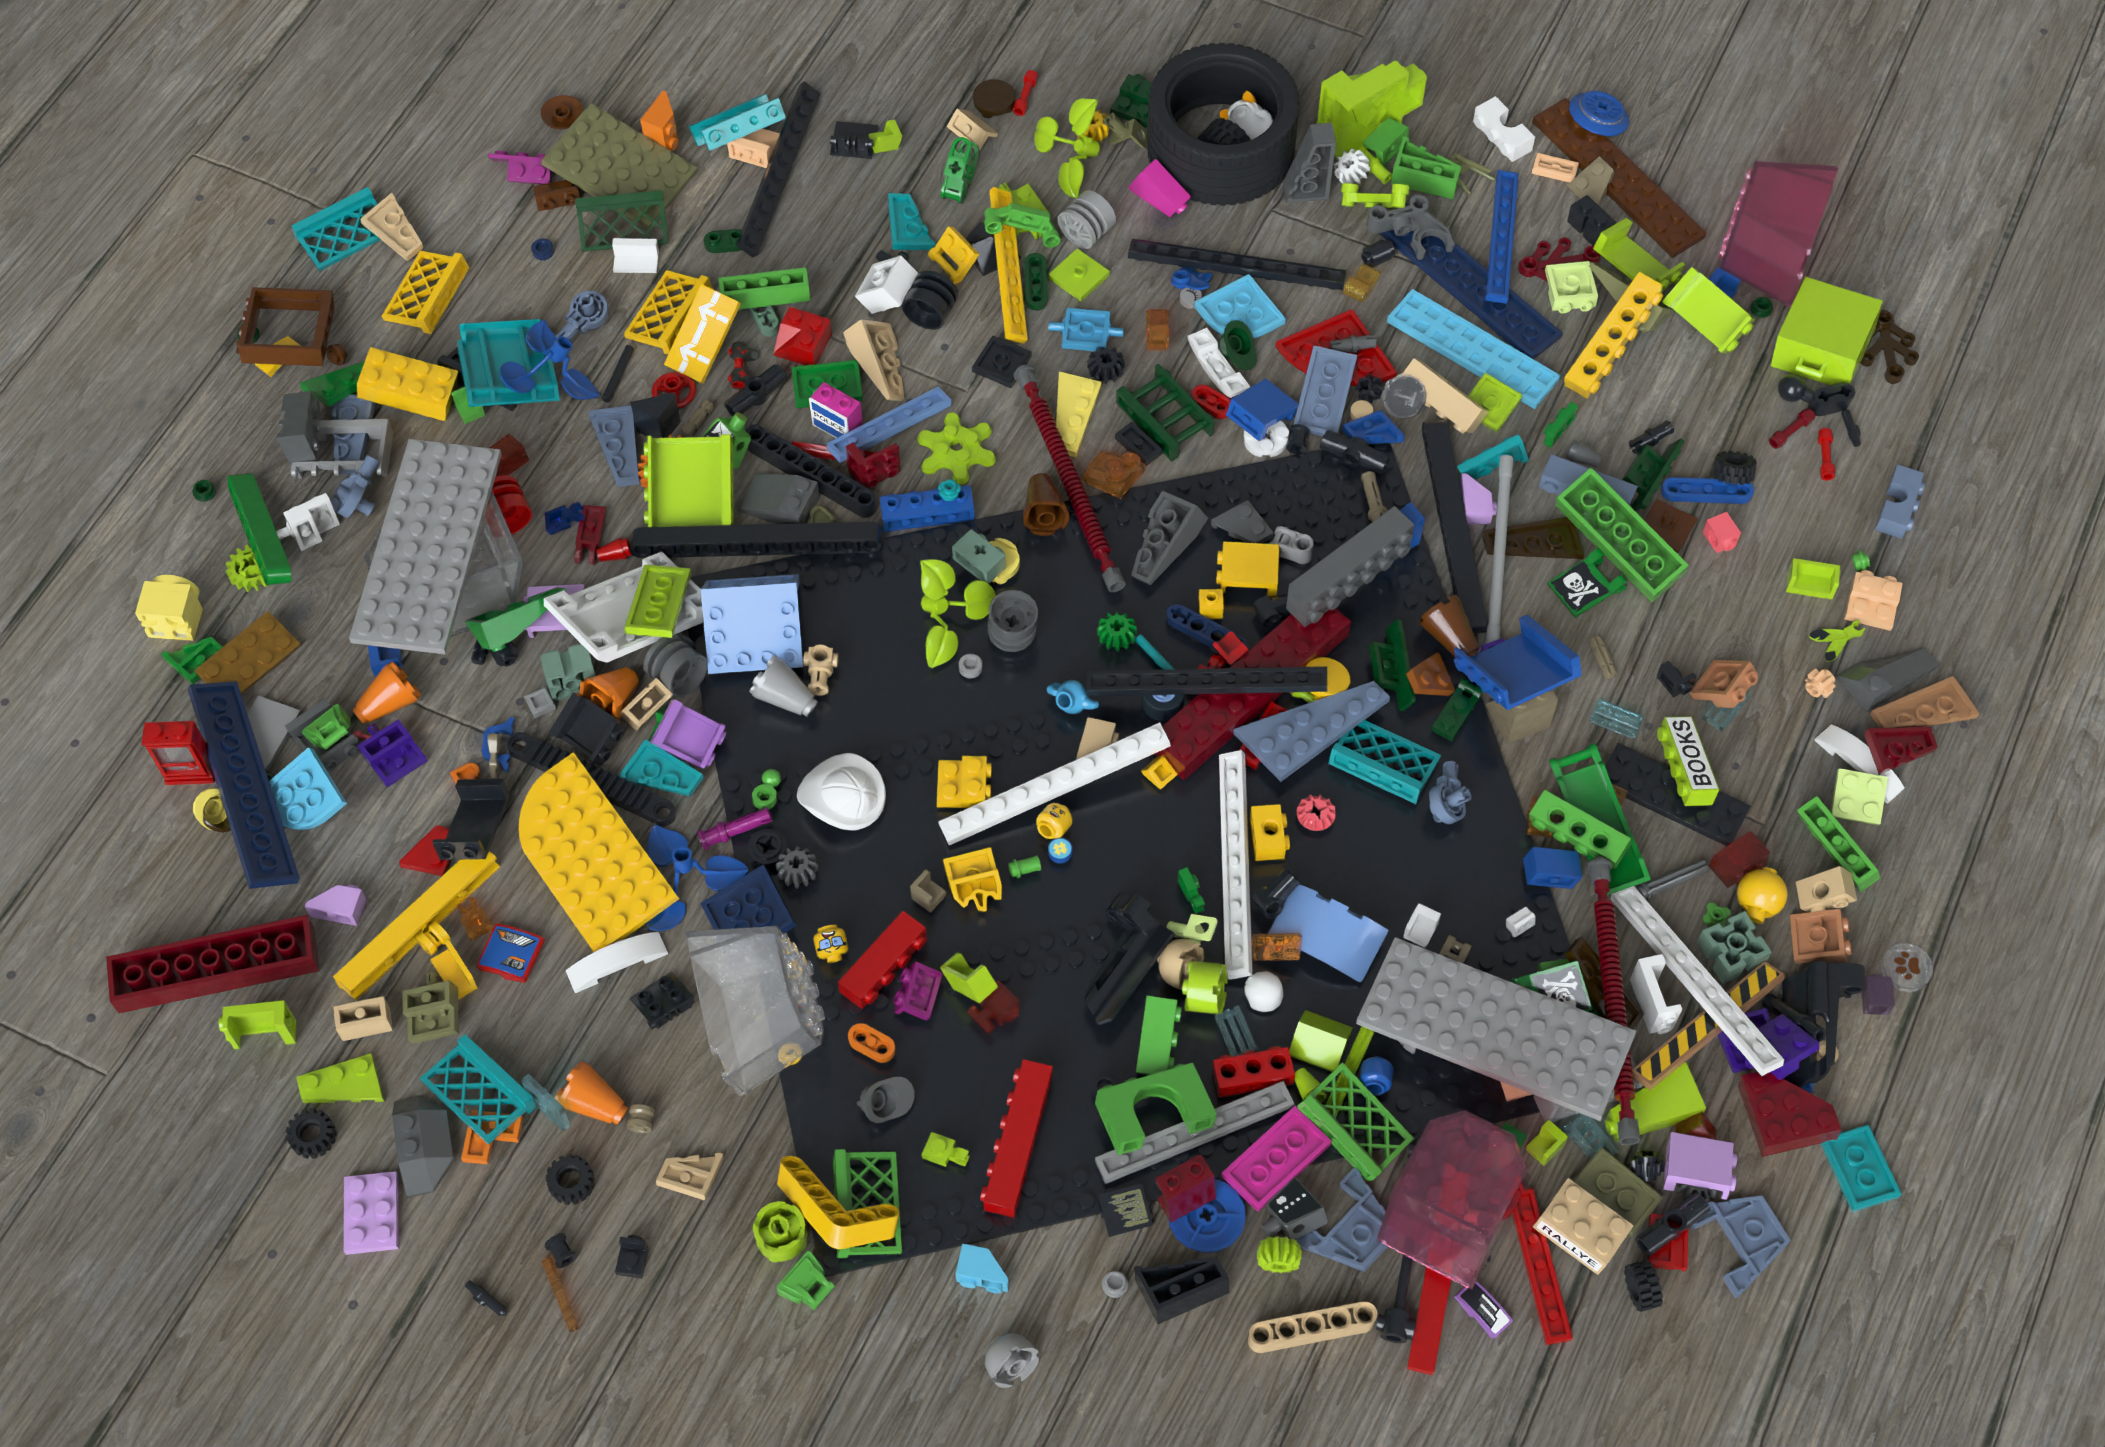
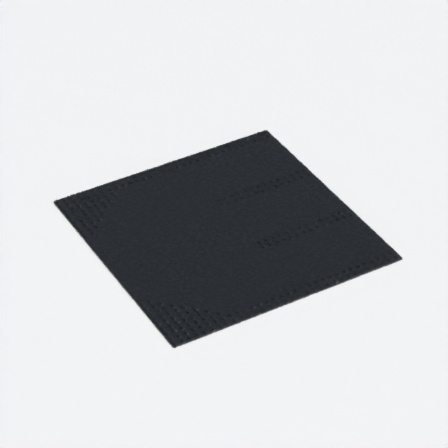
(1124, 837)

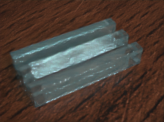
(1618, 715)
(1714, 722)
(1229, 1015)

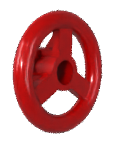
(675, 383)

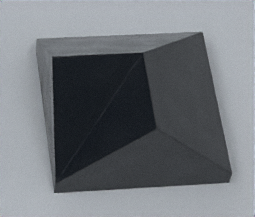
(985, 245)

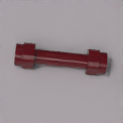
(1779, 438)

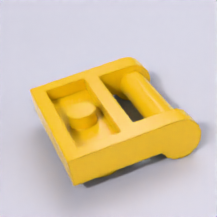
(960, 252)

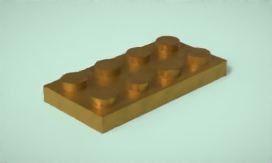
(250, 654)

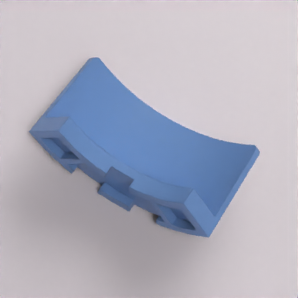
(1331, 931)

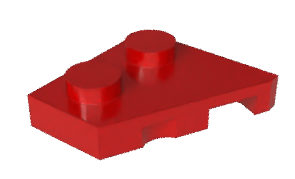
(424, 856)

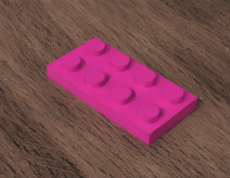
(1276, 1158)

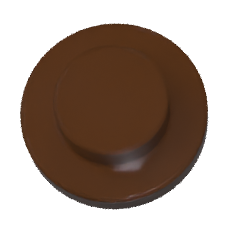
(336, 354)

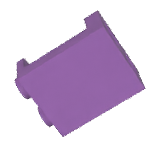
(688, 735)

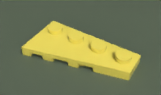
(1074, 408)

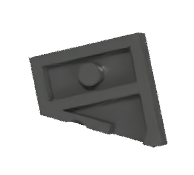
(1244, 524)

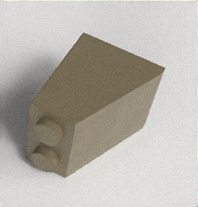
(1525, 718)

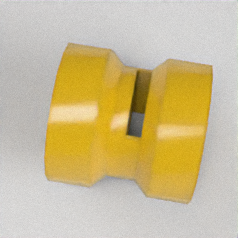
(432, 938)

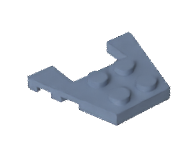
(1752, 1232)
(1356, 1234)

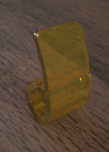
(1362, 284)

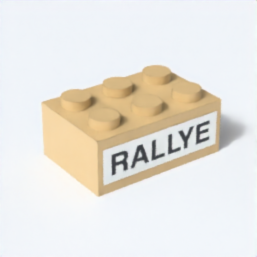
(1583, 1226)

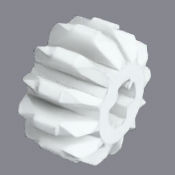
(1351, 167)

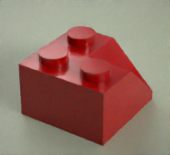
(802, 337)

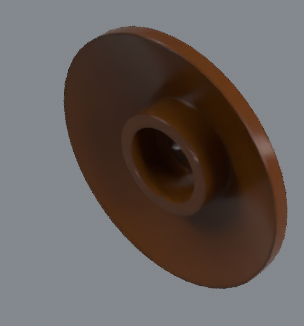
(561, 111)

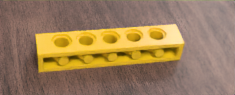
(1640, 288)

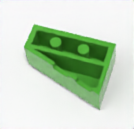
(1425, 171)

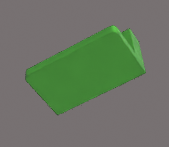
(1387, 140)

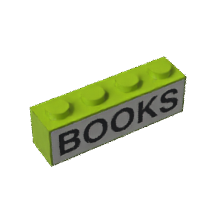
(1688, 761)

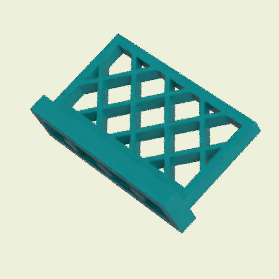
(330, 217)
(1377, 771)
(490, 1071)

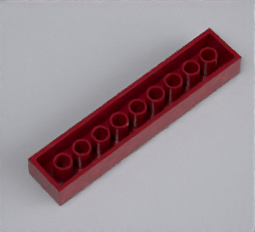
(1211, 718)

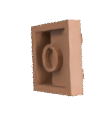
(1725, 682)
(1820, 937)

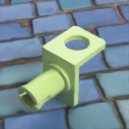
(1194, 930)

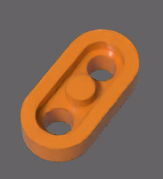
(872, 1044)

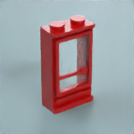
(178, 752)

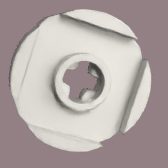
(1274, 446)

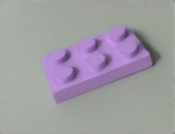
(371, 1213)

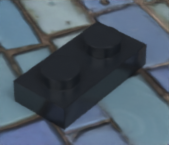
(1138, 442)

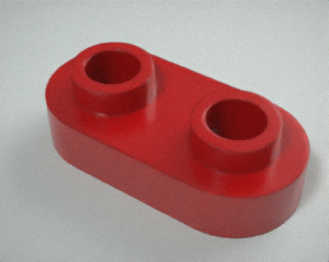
(1212, 402)

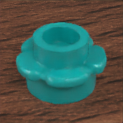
(952, 494)

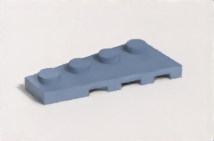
(618, 441)
(351, 446)

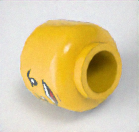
(1054, 821)

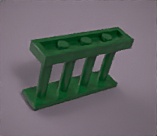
(1155, 429)

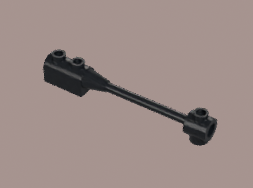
(1396, 1323)

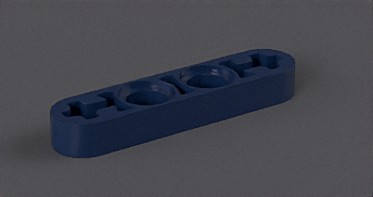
(1203, 635)

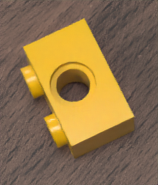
(1265, 845)

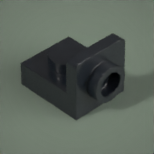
(1673, 681)
(632, 1256)

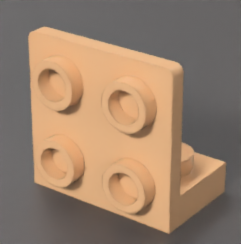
(754, 148)

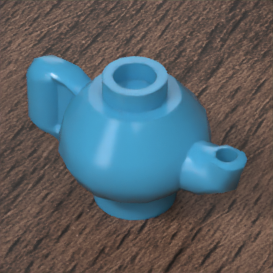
(1071, 696)

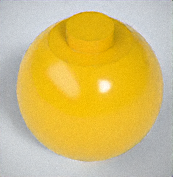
(1762, 894)

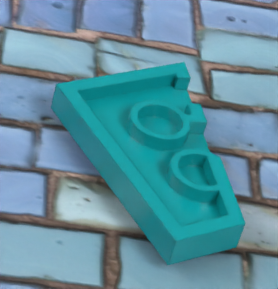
(1489, 459)

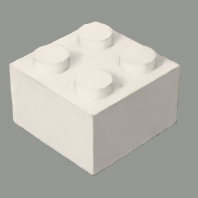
(886, 284)

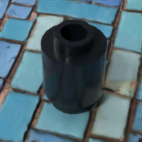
(1378, 253)
(505, 656)

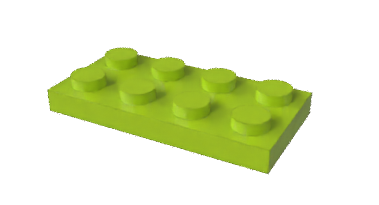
(658, 601)

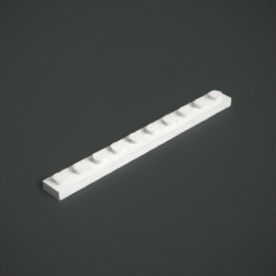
(1054, 784)
(1235, 865)
(1698, 981)

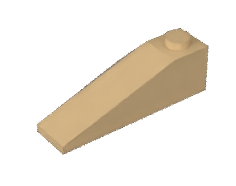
(874, 349)

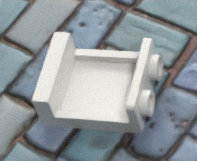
(1644, 982)

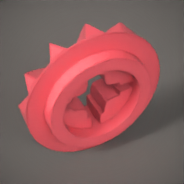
(1310, 820)

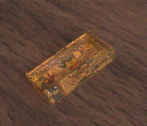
(1276, 946)

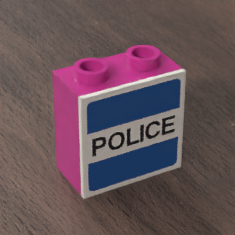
(834, 411)

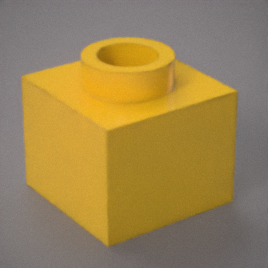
(1211, 603)

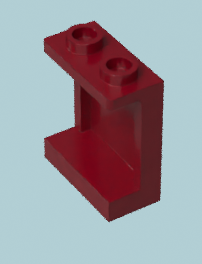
(1186, 1188)

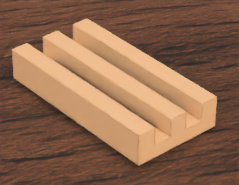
(1555, 169)

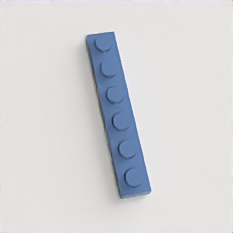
(890, 423)

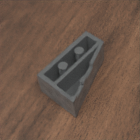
(300, 427)

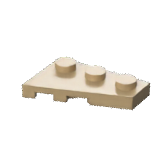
(392, 227)

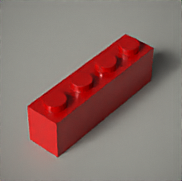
(883, 960)

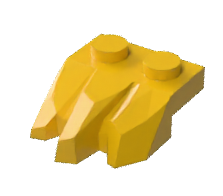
(974, 878)

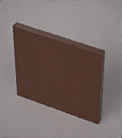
(1670, 524)

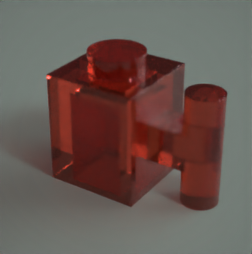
(999, 1005)

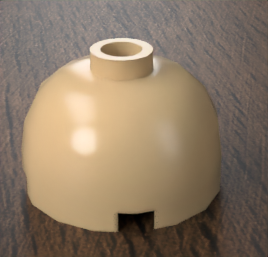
(1175, 959)

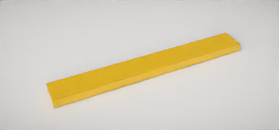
(1009, 273)

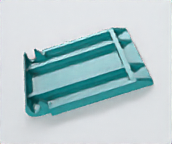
(486, 348)

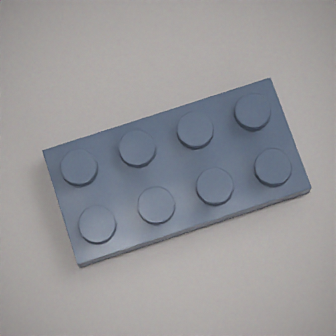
(1325, 390)

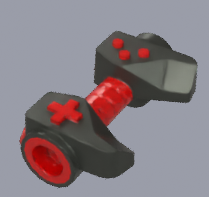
(740, 353)

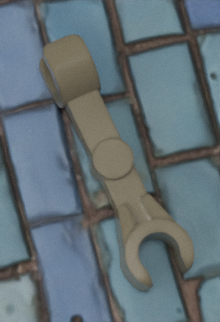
(494, 744)

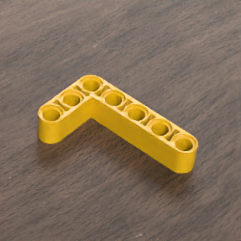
(827, 1216)

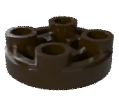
(993, 98)

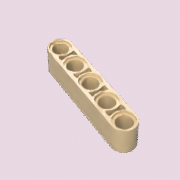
(1321, 1318)

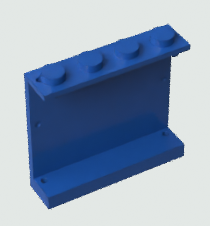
(1521, 665)

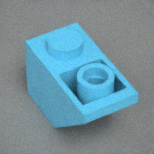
(980, 1268)

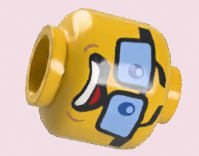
(830, 943)

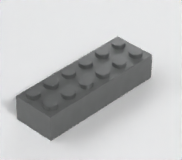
(1350, 567)

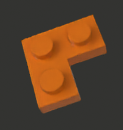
(477, 1150)

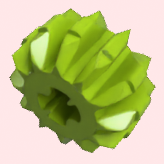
(1279, 1254)

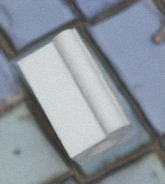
(1520, 921)

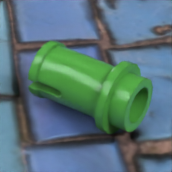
(1024, 866)

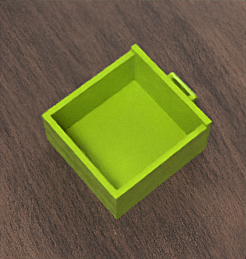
(1826, 332)

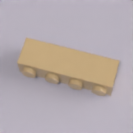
(1447, 398)

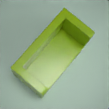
(1812, 578)
(972, 983)

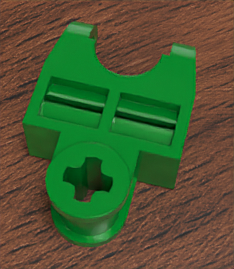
(957, 179)

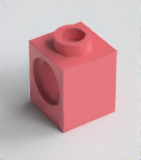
(1721, 532)

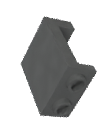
(331, 757)

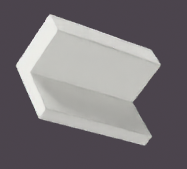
(635, 255)

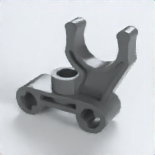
(1407, 219)

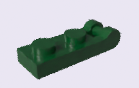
(1457, 710)

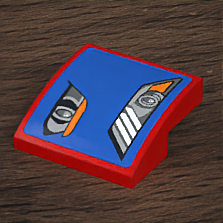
(510, 953)

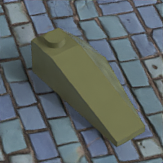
(1616, 288)

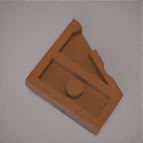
(1431, 677)

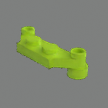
(1388, 201)

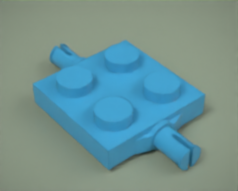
(1085, 329)

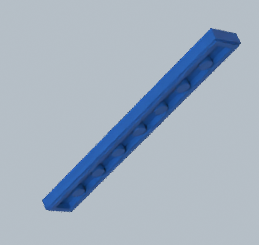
(1502, 237)

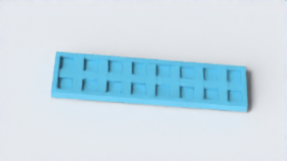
(1472, 347)

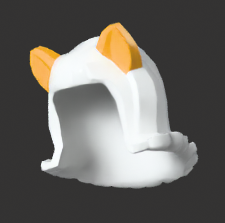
(1248, 116)

